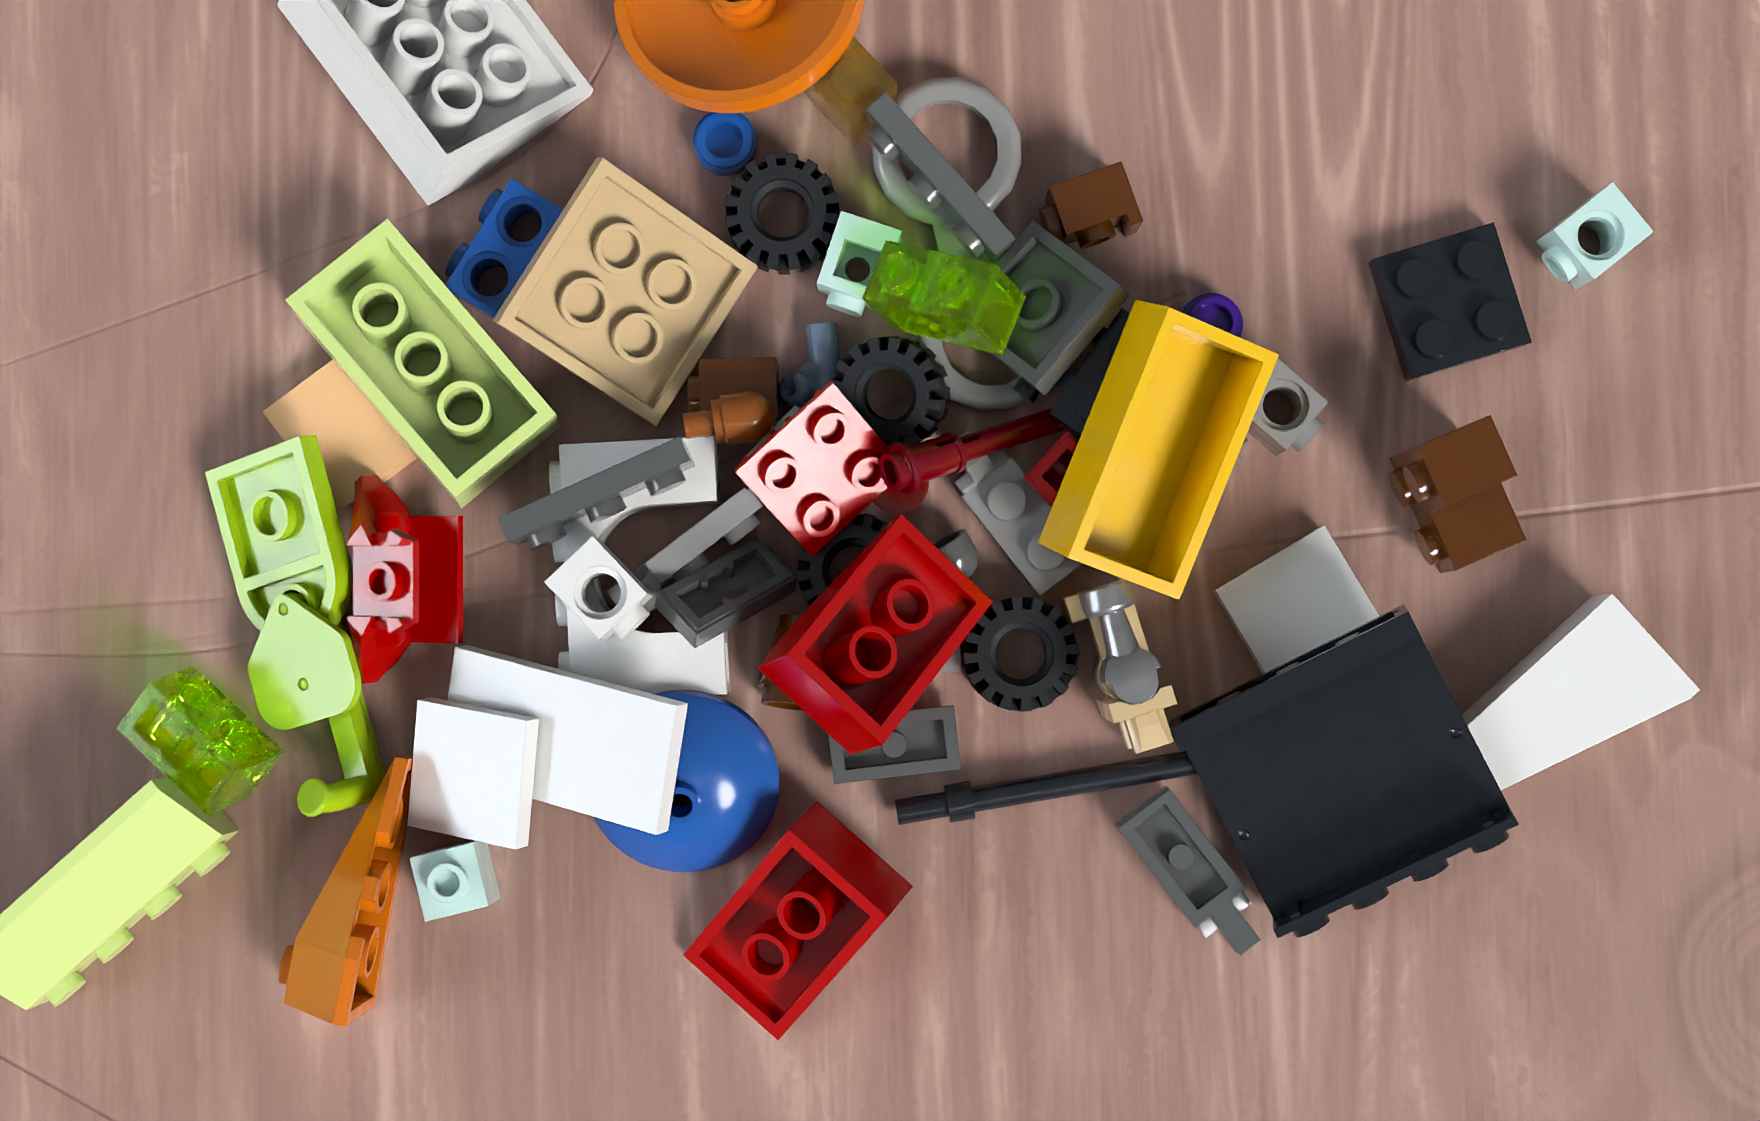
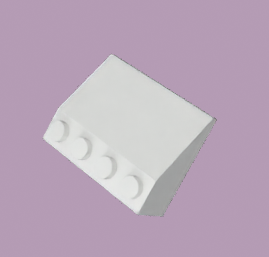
(443, 79)

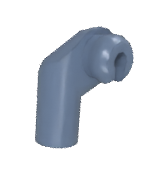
(817, 370)

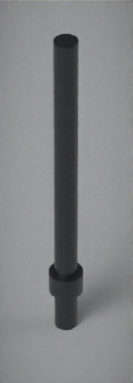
(962, 801)

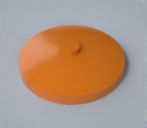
(735, 51)

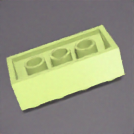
(104, 889)

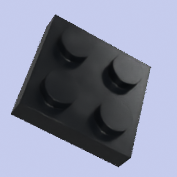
(1449, 302)

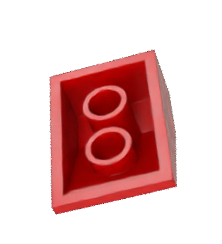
(876, 637)
(797, 920)

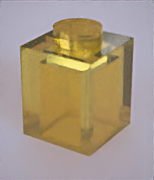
(850, 89)

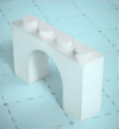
(642, 659)

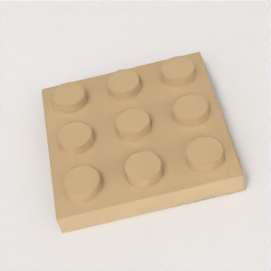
(625, 291)

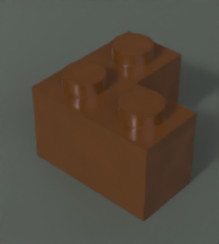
(1458, 495)

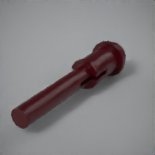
(908, 466)

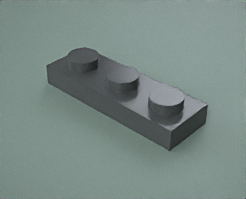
(936, 180)
(598, 495)

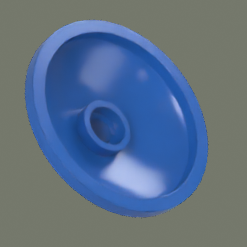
(732, 785)

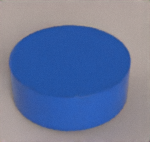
(724, 143)

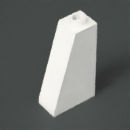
(1575, 691)

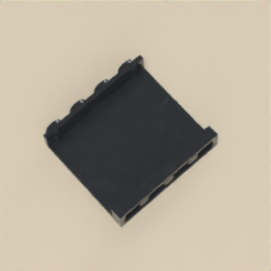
(1344, 773)

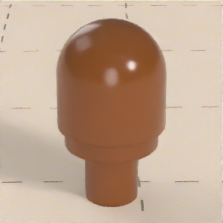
(733, 418)

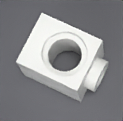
(572, 582)

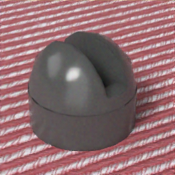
(960, 551)

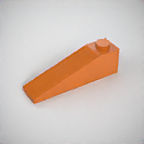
(343, 940)

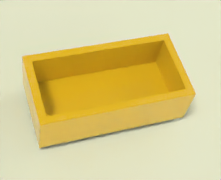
(1158, 448)

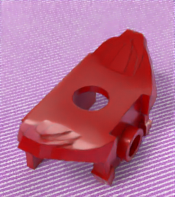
(402, 578)

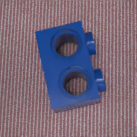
(495, 246)

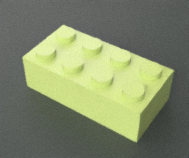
(423, 363)

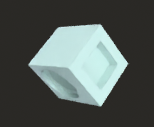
(1612, 220)
(455, 879)

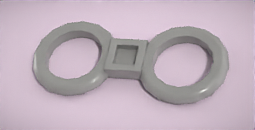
(1000, 184)

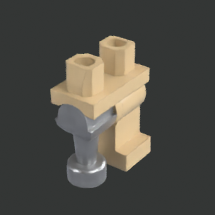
(1123, 665)

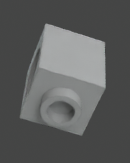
(1305, 405)

